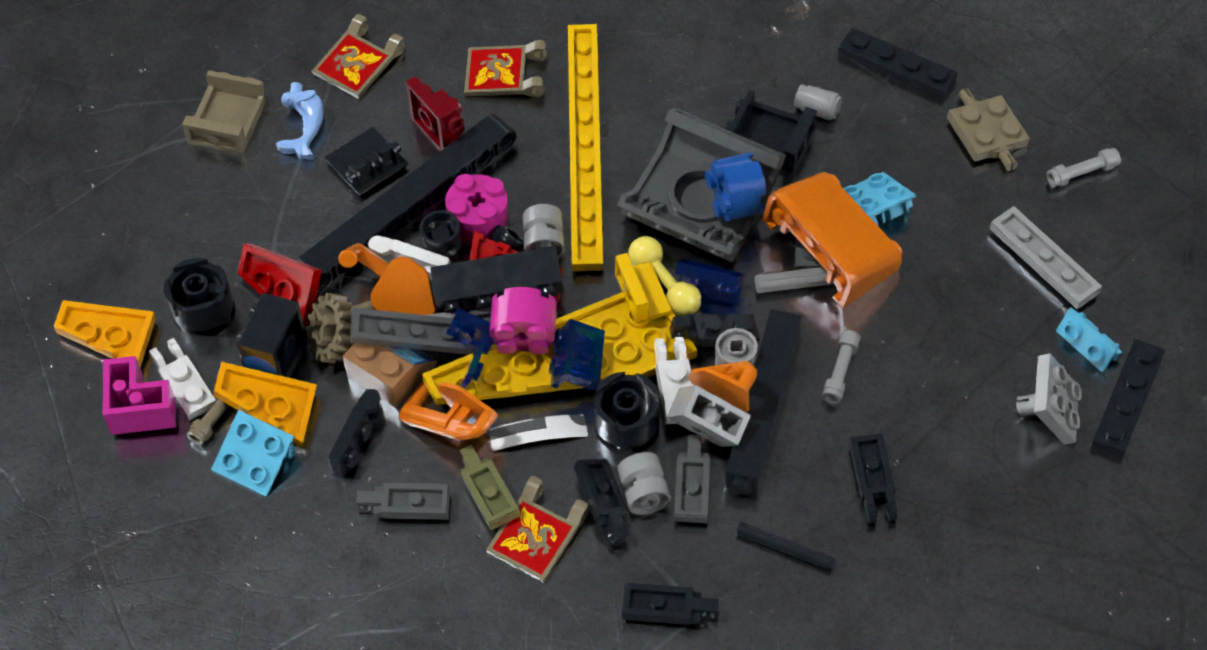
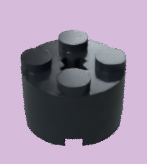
(198, 295)
(627, 410)

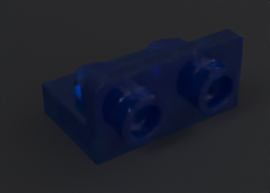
(712, 280)
(577, 355)

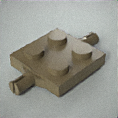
(988, 128)

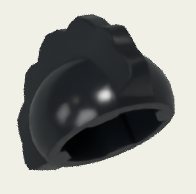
(509, 237)

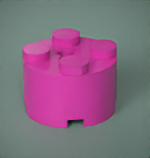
(478, 204)
(523, 321)

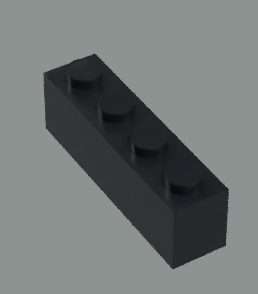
(477, 281)

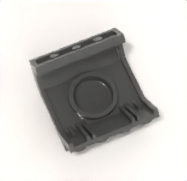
(674, 189)

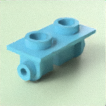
(1087, 340)

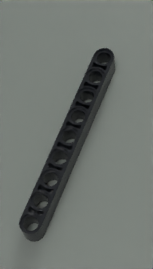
(412, 195)

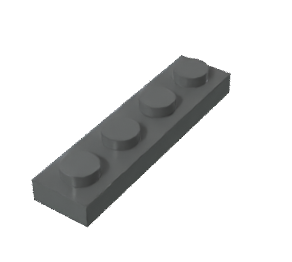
(404, 331)

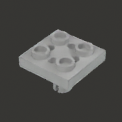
(1054, 399)

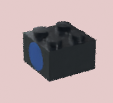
(272, 336)

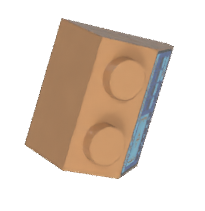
(387, 369)

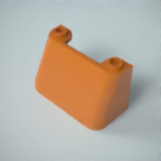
(835, 234)

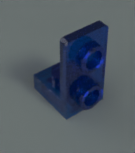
(475, 331)

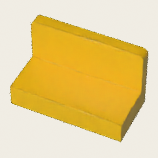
(641, 289)

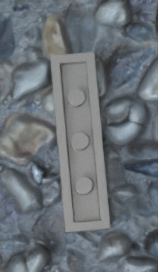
(1045, 257)

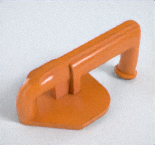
(402, 282)
(723, 383)
(464, 421)

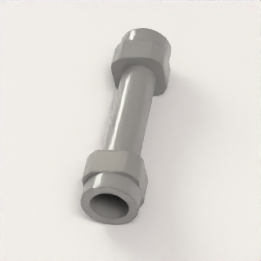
(1106, 159)
(834, 387)

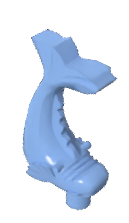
(311, 109)

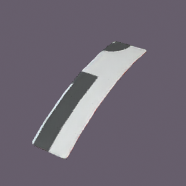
(537, 430)

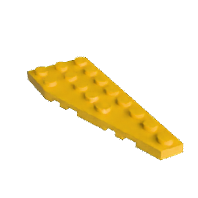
(626, 349)

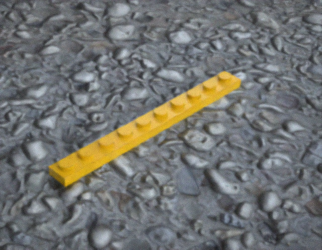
(585, 149)

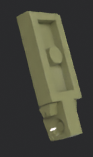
(488, 489)

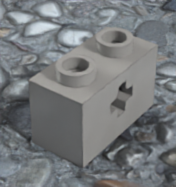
(708, 416)

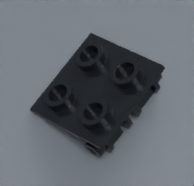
(367, 160)

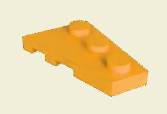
(106, 329)
(267, 397)

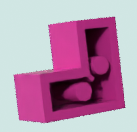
(132, 403)

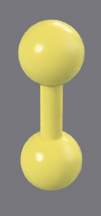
(681, 296)

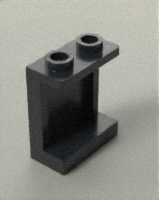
(774, 128)

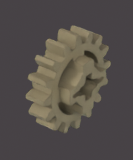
(329, 328)

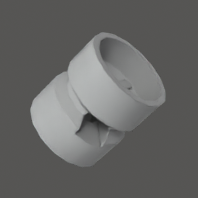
(543, 228)
(735, 346)
(644, 483)

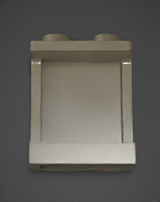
(226, 112)

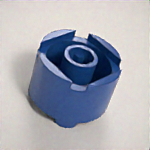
(736, 187)

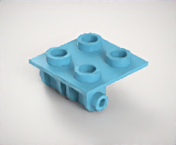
(881, 197)
(253, 453)

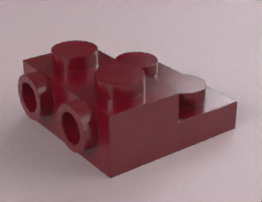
(435, 113)

